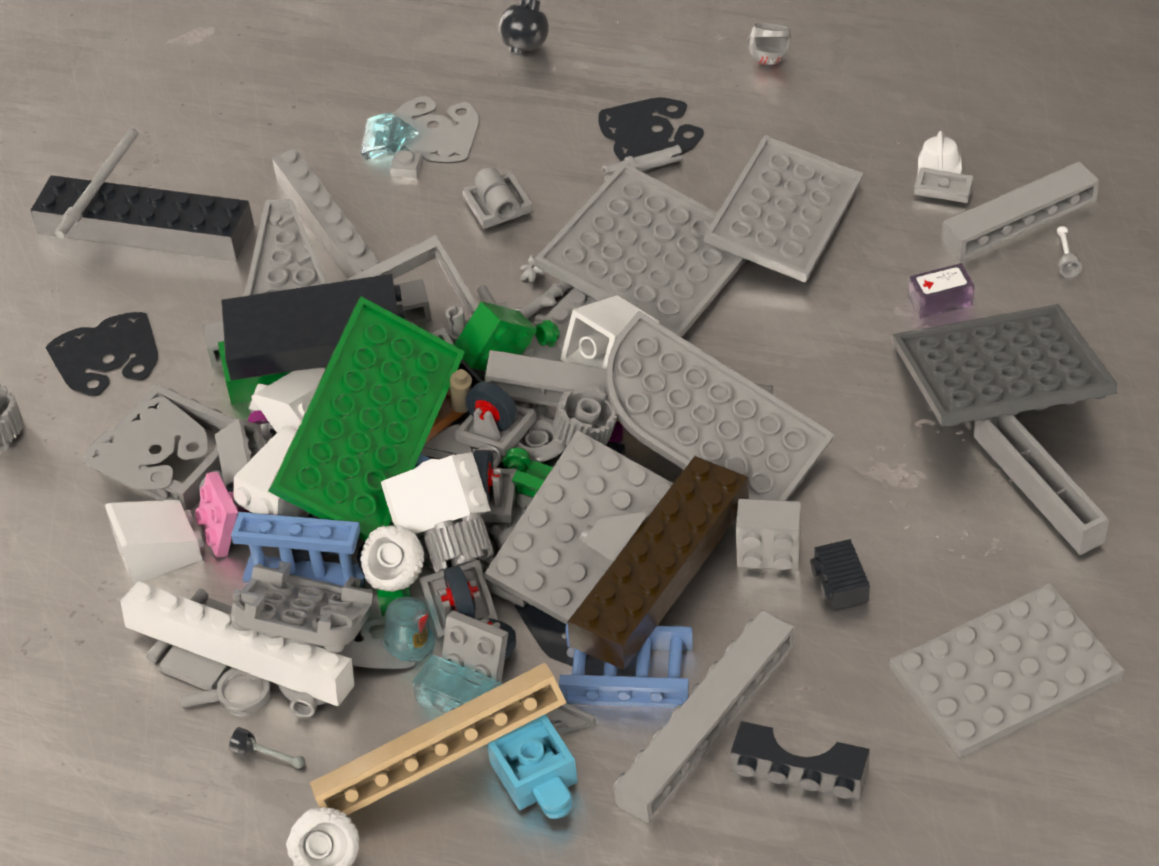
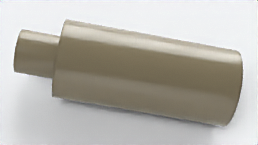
(459, 388)

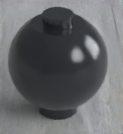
(523, 27)

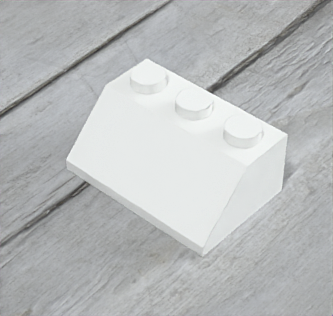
(288, 397)

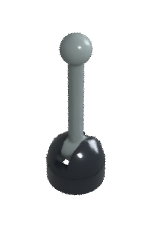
(244, 741)

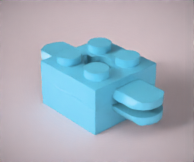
(535, 767)

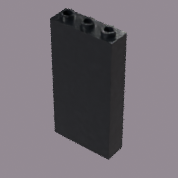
(296, 325)

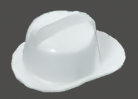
(940, 154)

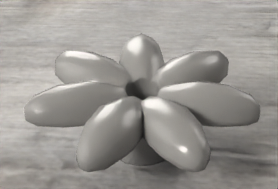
(530, 270)

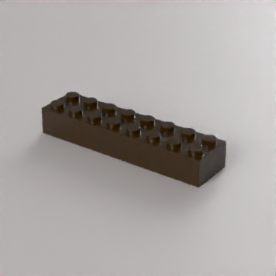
(657, 563)

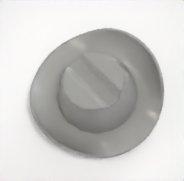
(540, 440)

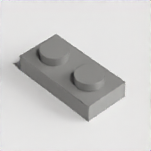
(943, 185)

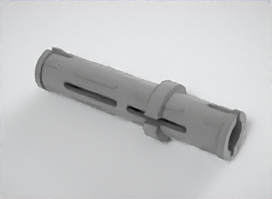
(647, 161)

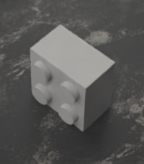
(768, 534)

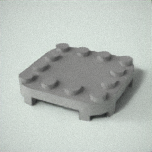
(301, 607)

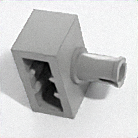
(237, 446)

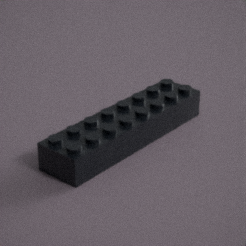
(147, 218)

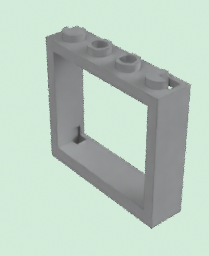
(417, 256)
(209, 418)

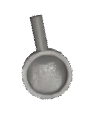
(237, 693)

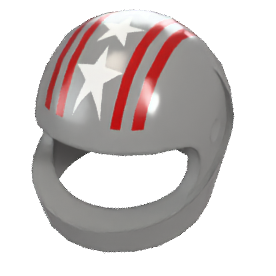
(768, 43)

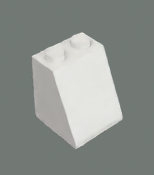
(595, 329)
(256, 476)
(436, 493)
(154, 537)

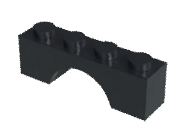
(837, 771)

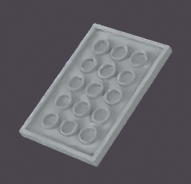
(783, 208)
(542, 551)
(1005, 670)

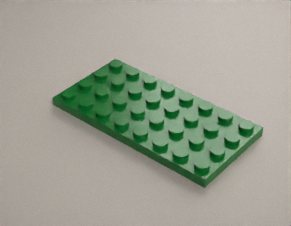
(366, 418)

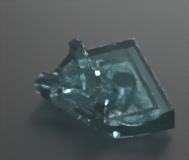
(384, 134)

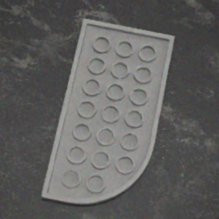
(699, 407)

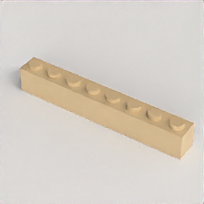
(439, 741)

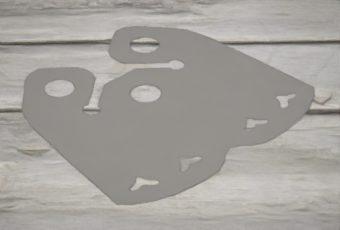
(445, 137)
(134, 438)

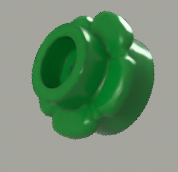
(547, 333)
(517, 459)

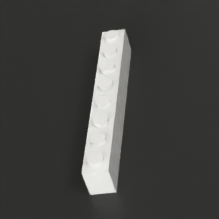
(211, 635)

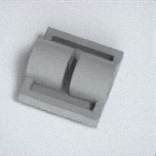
(496, 198)

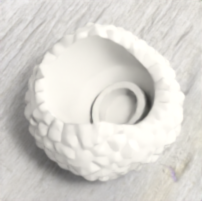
(392, 558)
(323, 839)

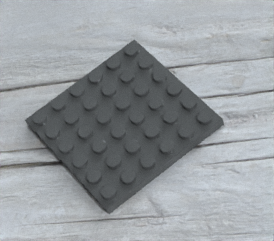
(1003, 365)

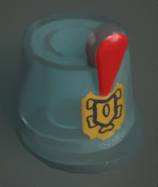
(408, 630)

